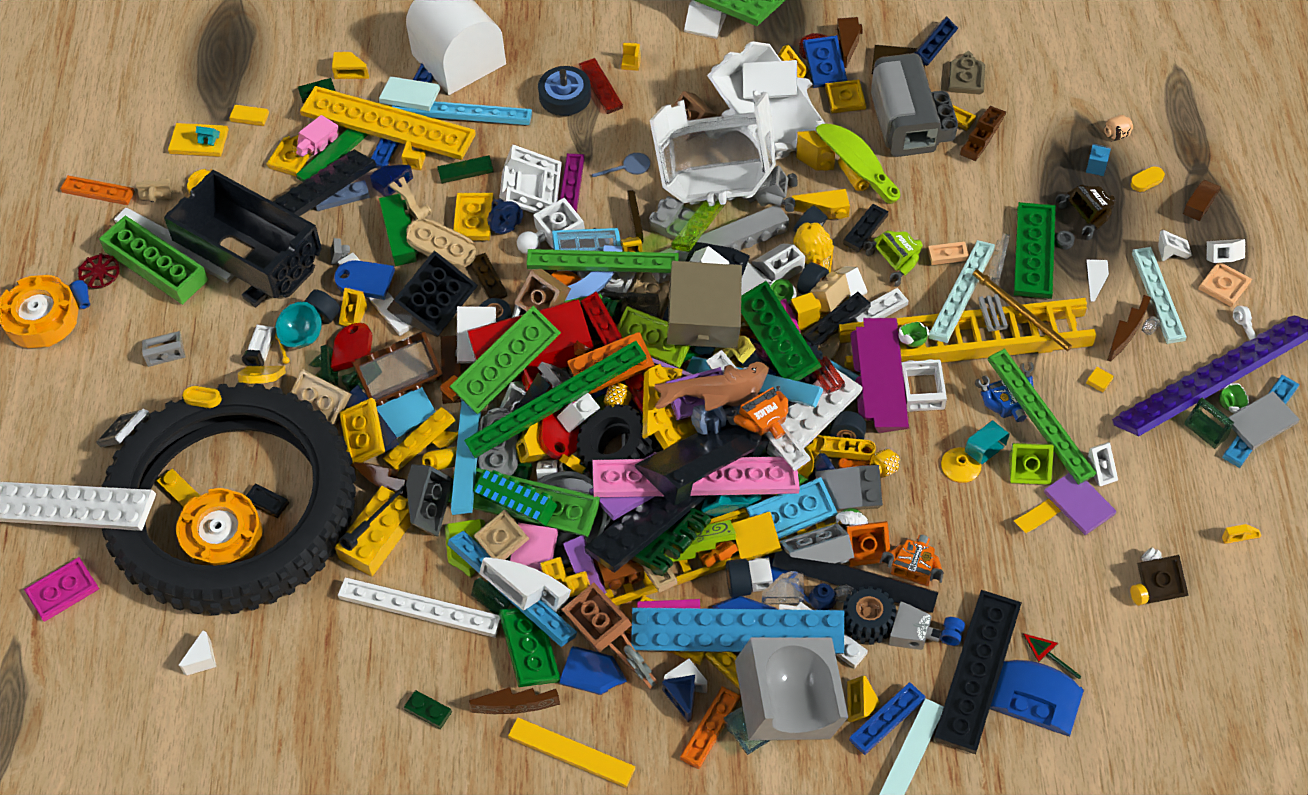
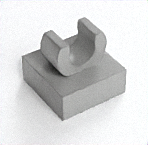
(338, 251)

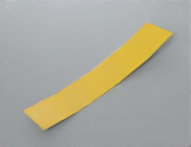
(1037, 516)

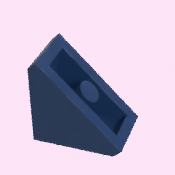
(681, 693)

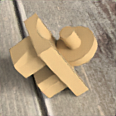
(154, 190)

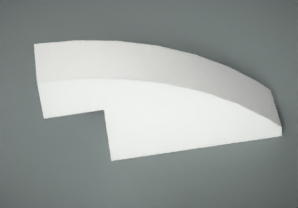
(524, 584)

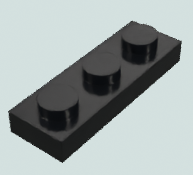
(865, 227)

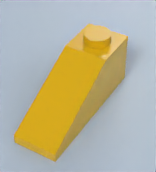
(831, 203)

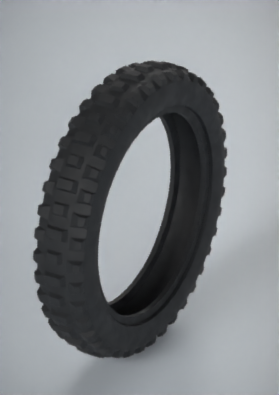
(278, 568)

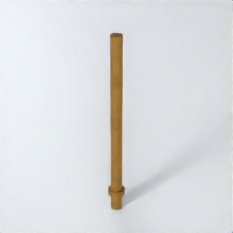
(985, 280)

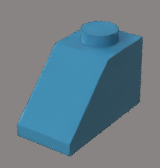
(1098, 159)

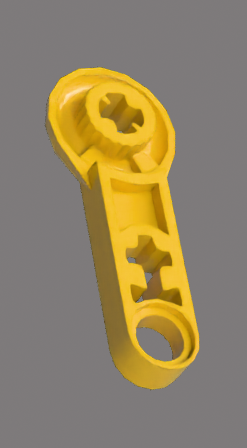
(835, 447)

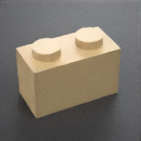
(831, 291)

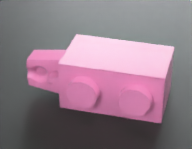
(316, 136)

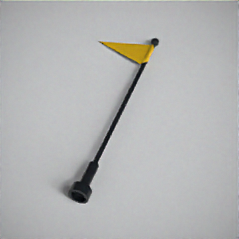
(349, 540)

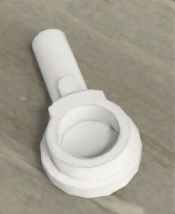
(1243, 317)

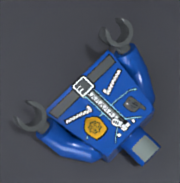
(1000, 399)

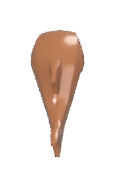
(729, 389)

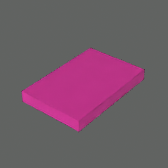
(61, 589)

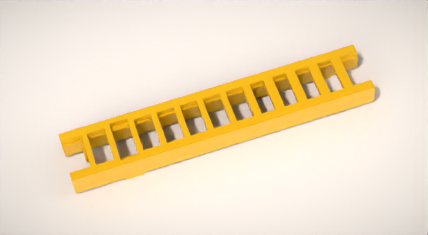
(979, 349)

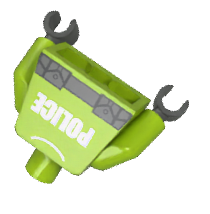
(898, 249)

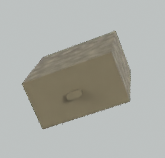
(704, 304)

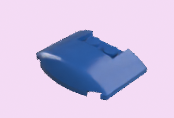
(1037, 695)

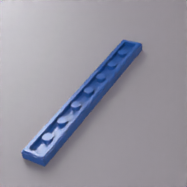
(385, 147)

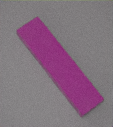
(572, 179)

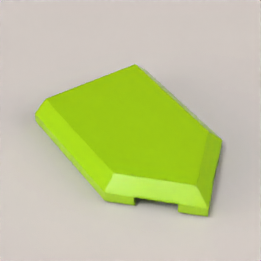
(470, 527)

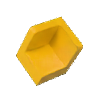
(631, 56)
(413, 157)

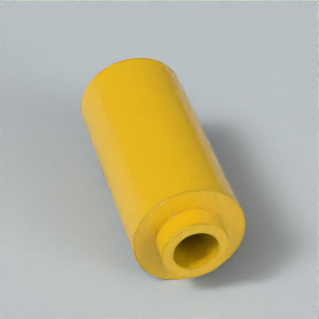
(857, 182)
(440, 458)

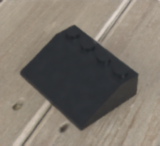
(432, 295)

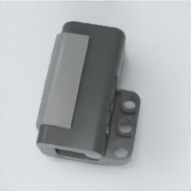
(907, 110)

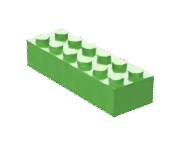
(154, 259)

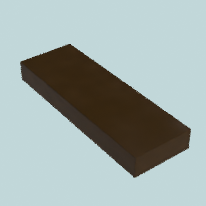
(634, 212)
(488, 277)

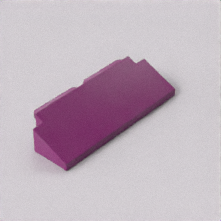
(879, 360)

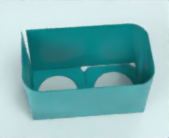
(986, 442)

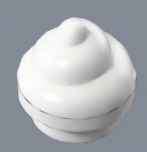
(1151, 554)

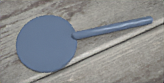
(634, 163)

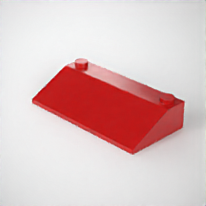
(565, 317)

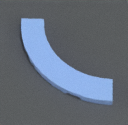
(594, 281)

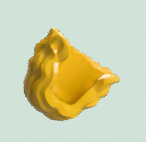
(813, 242)

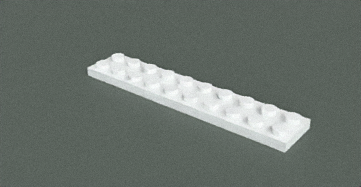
(75, 505)

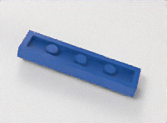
(887, 718)

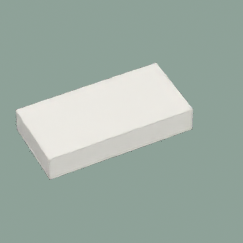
(262, 339)

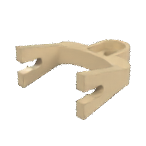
(413, 210)

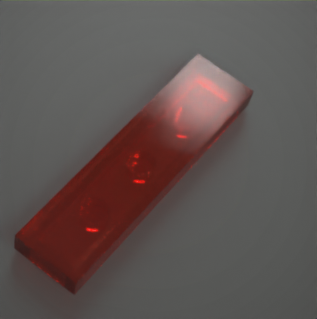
(601, 86)

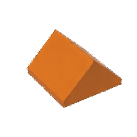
(868, 542)

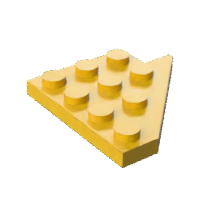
(661, 421)

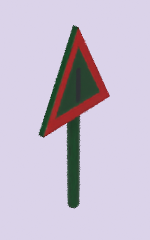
(1042, 647)

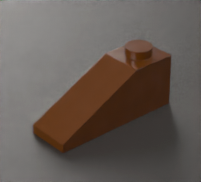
(848, 36)

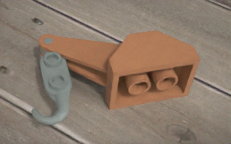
(601, 624)

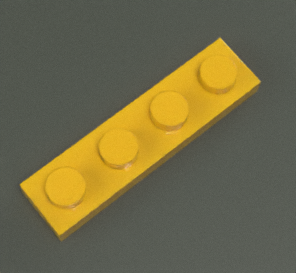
(419, 439)

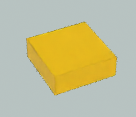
(1099, 379)

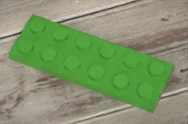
(505, 360)

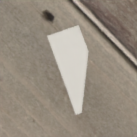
(1097, 276)

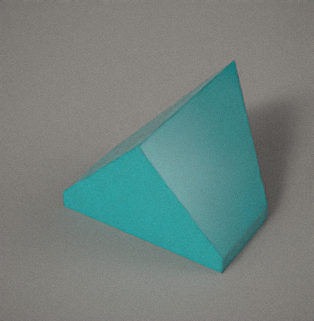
(722, 504)

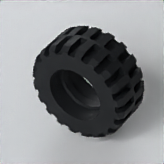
(607, 425)

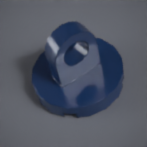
(504, 216)

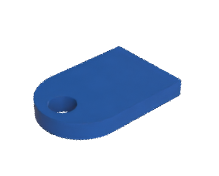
(366, 277)

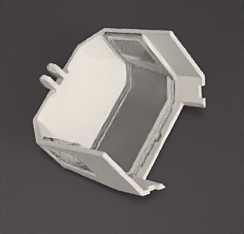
(714, 154)

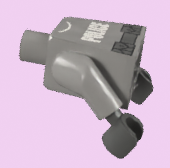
(775, 189)

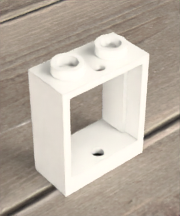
(926, 401)

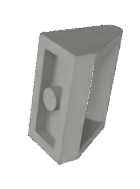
(163, 353)

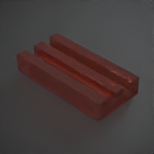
(841, 384)

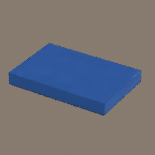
(824, 60)

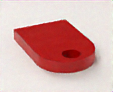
(351, 345)
(554, 433)

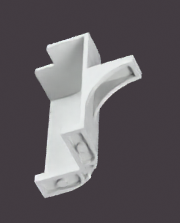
(788, 113)

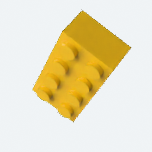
(382, 534)

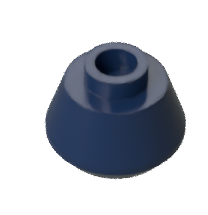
(822, 463)
(822, 597)

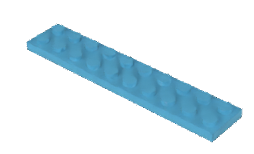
(729, 628)

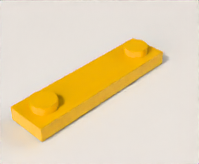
(177, 487)

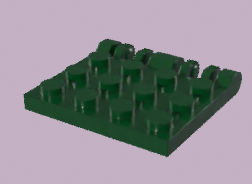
(672, 542)

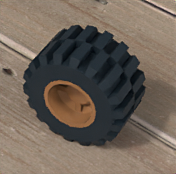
(869, 615)

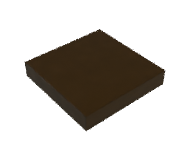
(1163, 578)

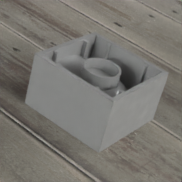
(790, 688)

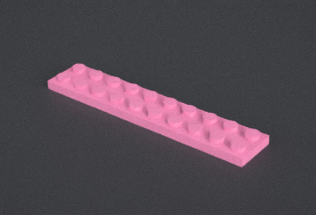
(740, 477)

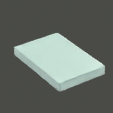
(409, 93)

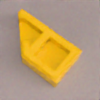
(1240, 533)

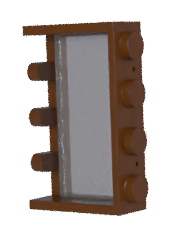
(397, 368)

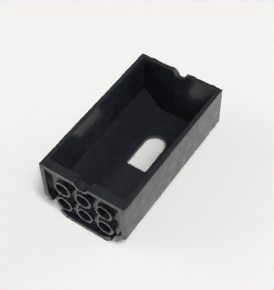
(224, 209)

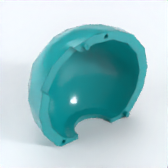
(298, 325)

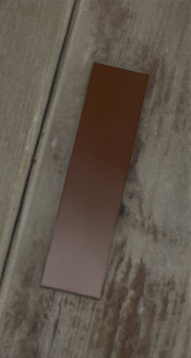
(449, 363)

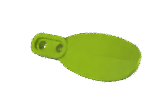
(859, 158)

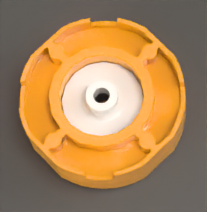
(38, 311)
(219, 528)

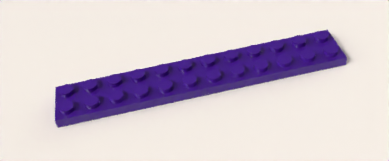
(1213, 376)

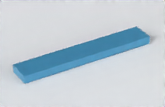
(1239, 450)

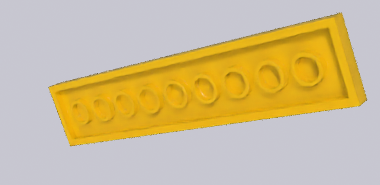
(389, 122)

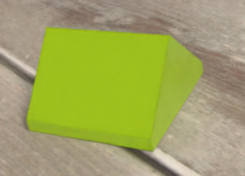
(1031, 463)

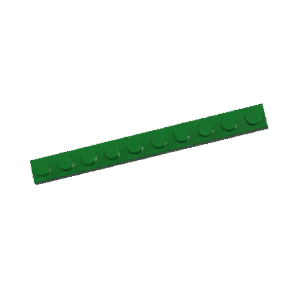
(555, 399)

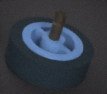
(564, 90)

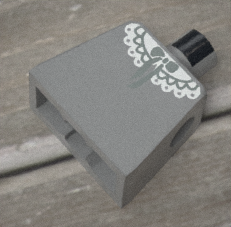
(912, 628)

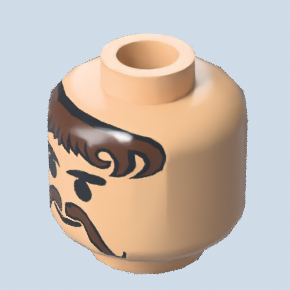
(1118, 127)

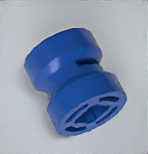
(952, 630)

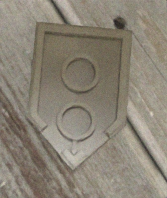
(967, 75)

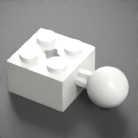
(552, 218)

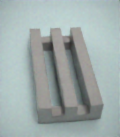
(990, 300)

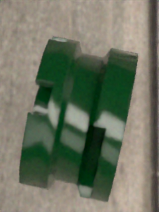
(613, 307)

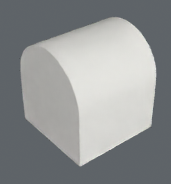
(454, 41)

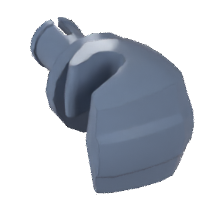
(711, 420)

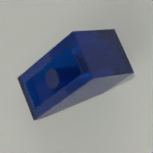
(388, 174)

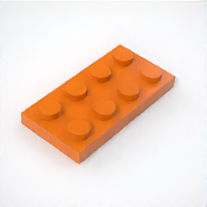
(587, 360)

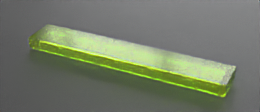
(696, 226)

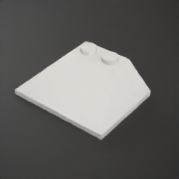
(530, 179)

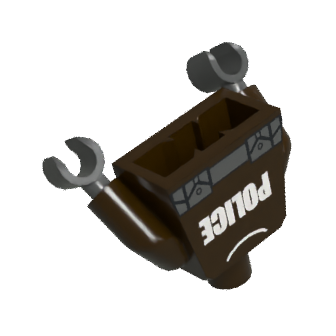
(1092, 205)

